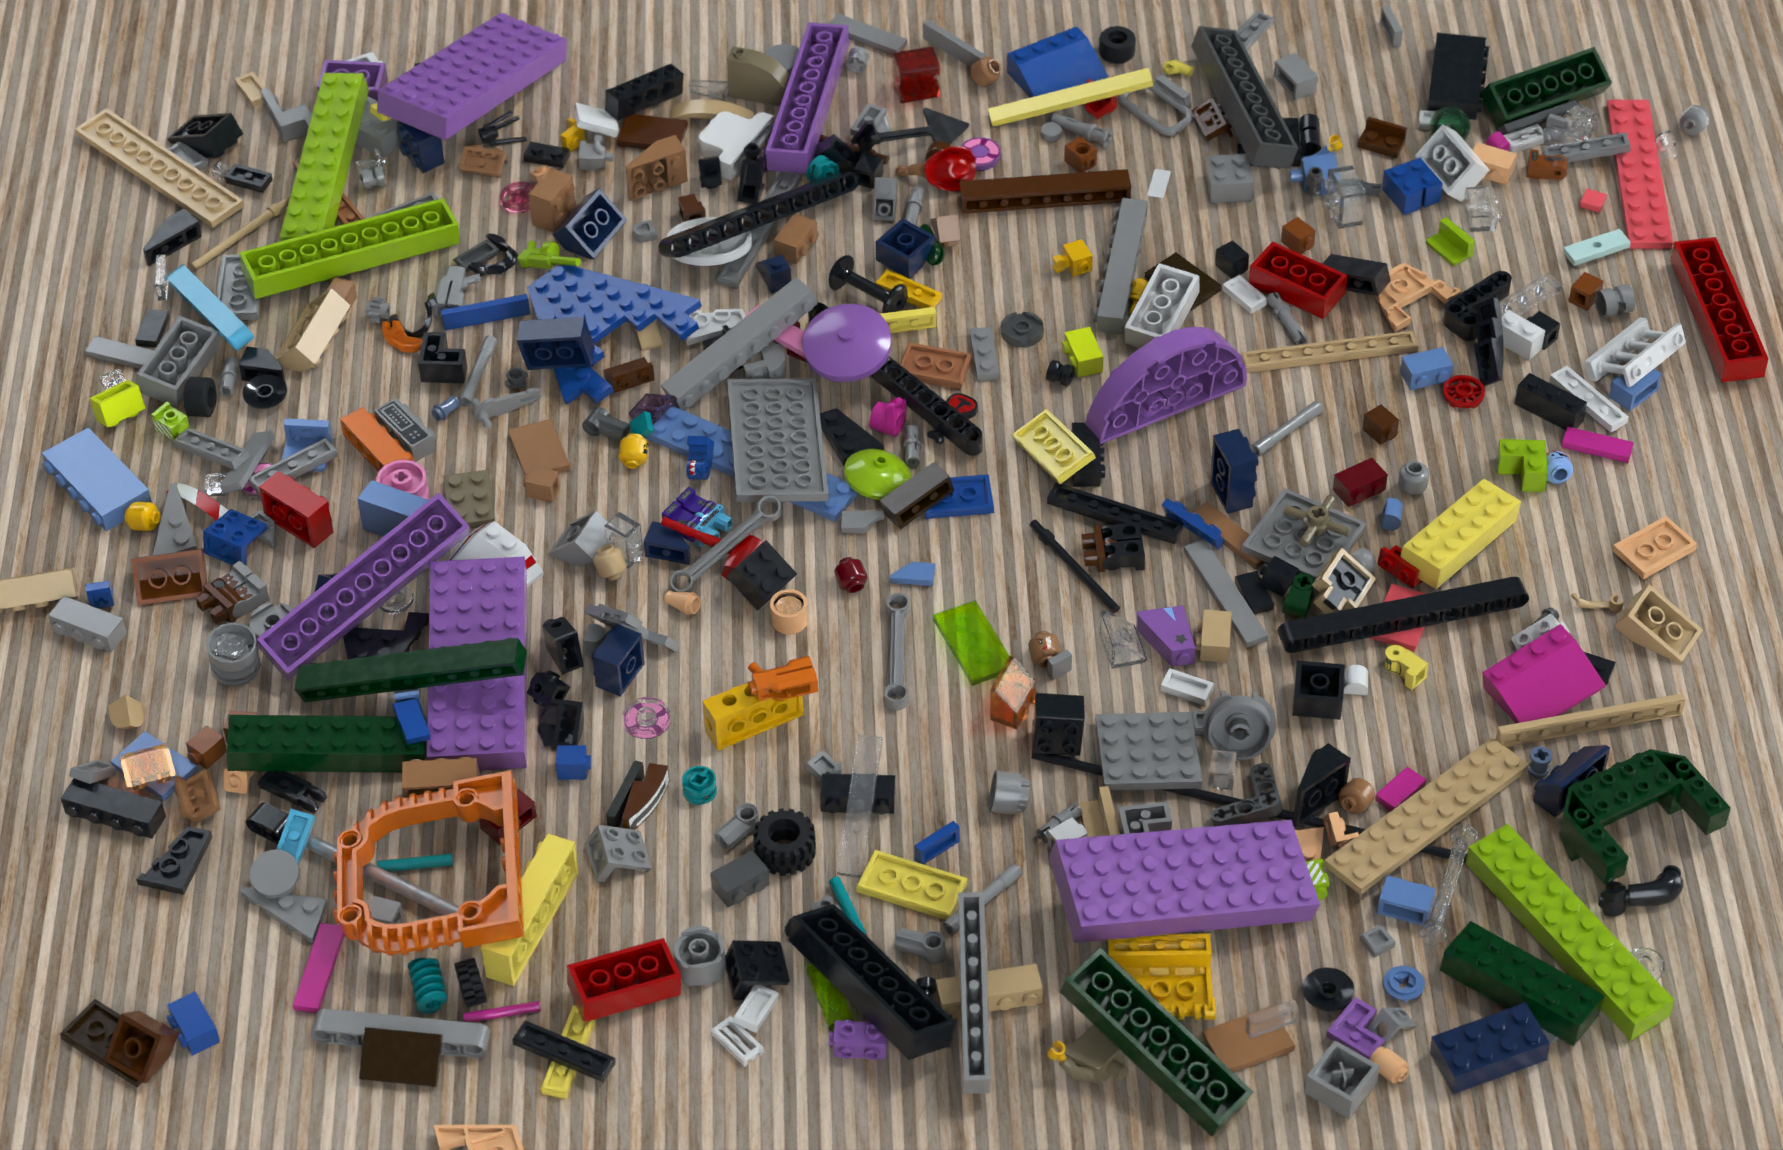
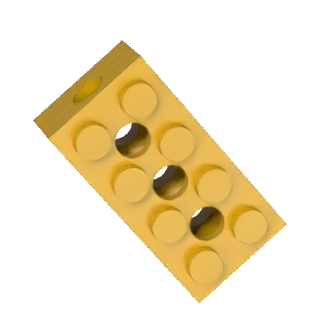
(745, 715)

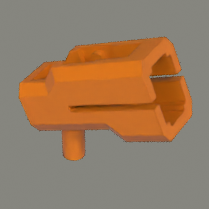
(783, 682)

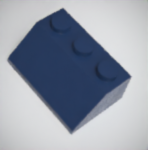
(590, 225)
(1553, 790)

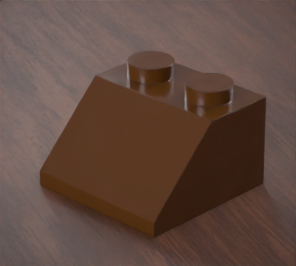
(140, 1045)

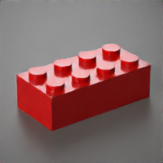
(1298, 279)
(623, 980)

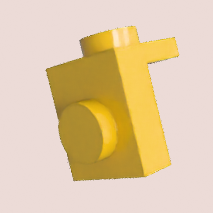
(572, 136)

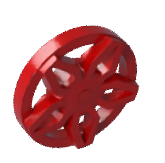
(1463, 391)

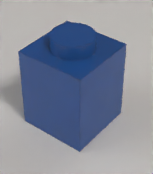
(572, 762)

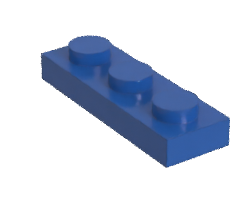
(1193, 522)

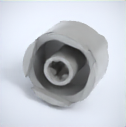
(700, 956)

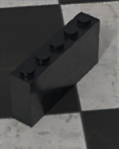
(1458, 73)

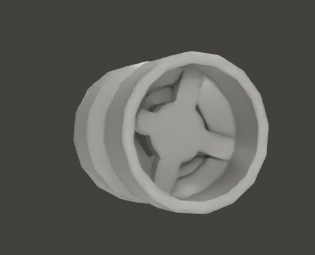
(369, 180)

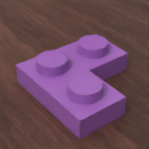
(1351, 1029)

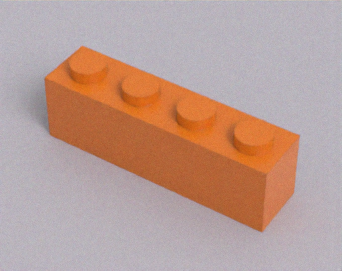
(372, 439)

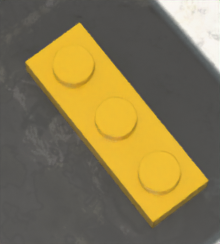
(917, 293)

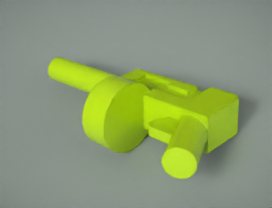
(545, 257)

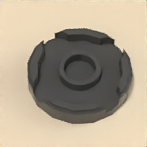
(1022, 329)

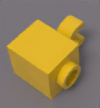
(1075, 258)

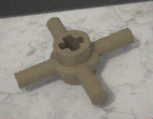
(1317, 520)

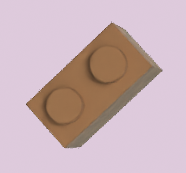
(796, 238)

